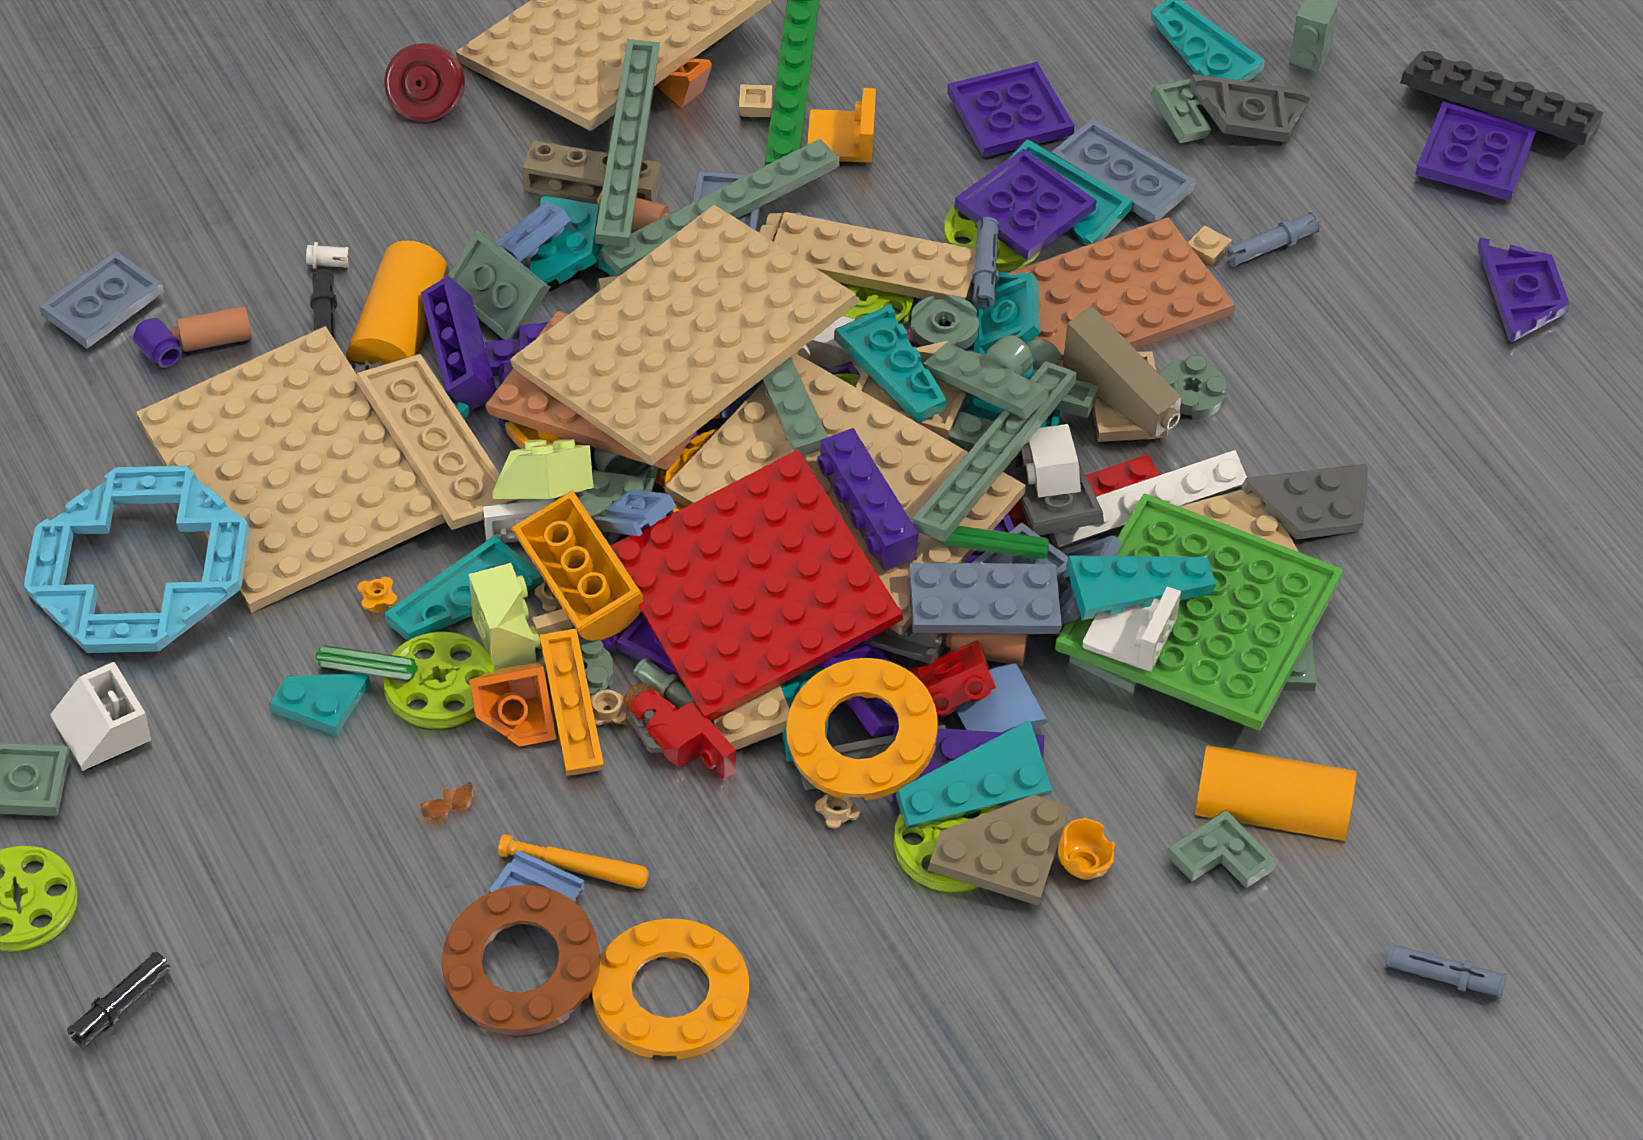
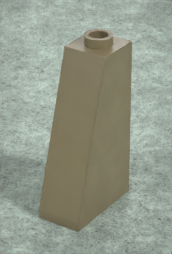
(1123, 375)

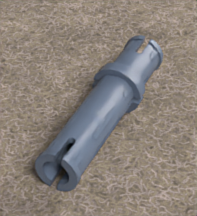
(1285, 234)
(985, 272)
(1446, 970)

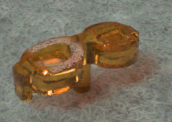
(457, 800)

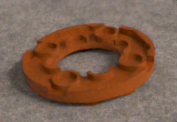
(534, 1009)

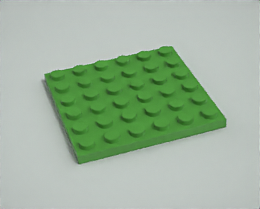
(1230, 645)

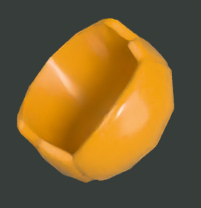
(1085, 849)

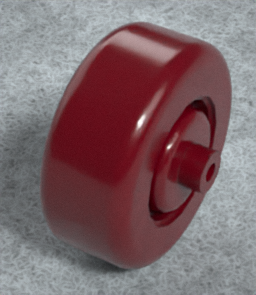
(424, 82)

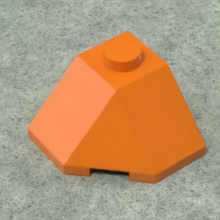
(515, 703)

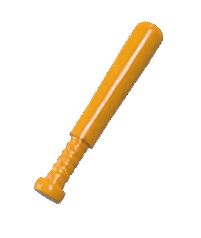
(581, 863)

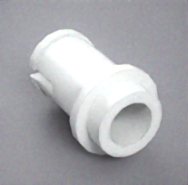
(327, 256)

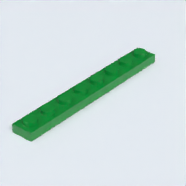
(792, 79)

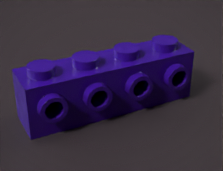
(458, 343)
(868, 499)

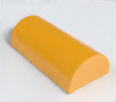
(394, 313)
(580, 568)
(1276, 792)

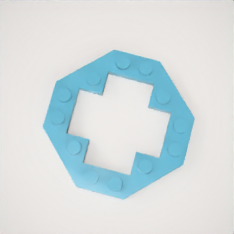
(182, 603)

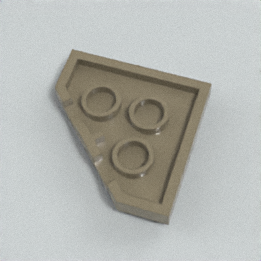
(1004, 848)

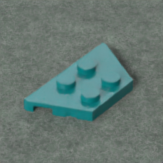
(573, 248)
(1014, 311)

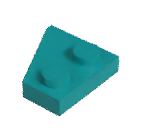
(320, 699)

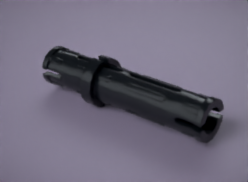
(323, 300)
(107, 1009)

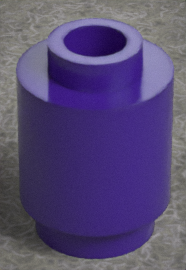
(157, 342)

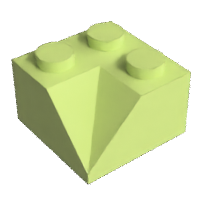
(545, 471)
(502, 616)

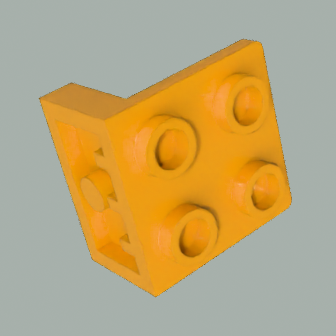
(846, 132)

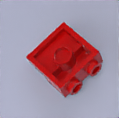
(957, 678)

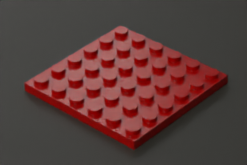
(755, 585)

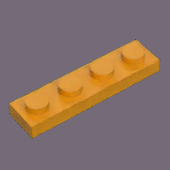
(571, 702)

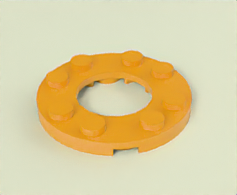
(870, 776)
(672, 1036)

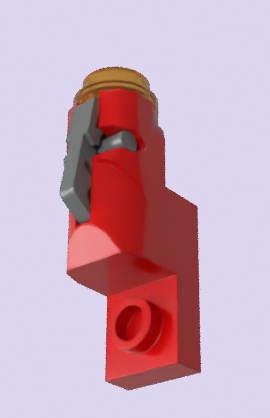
(676, 732)

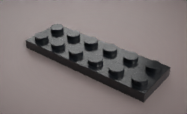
(1502, 97)

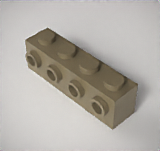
(579, 173)

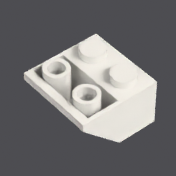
(100, 717)

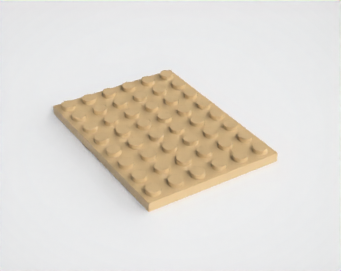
(574, 50)
(683, 333)
(904, 451)
(298, 460)

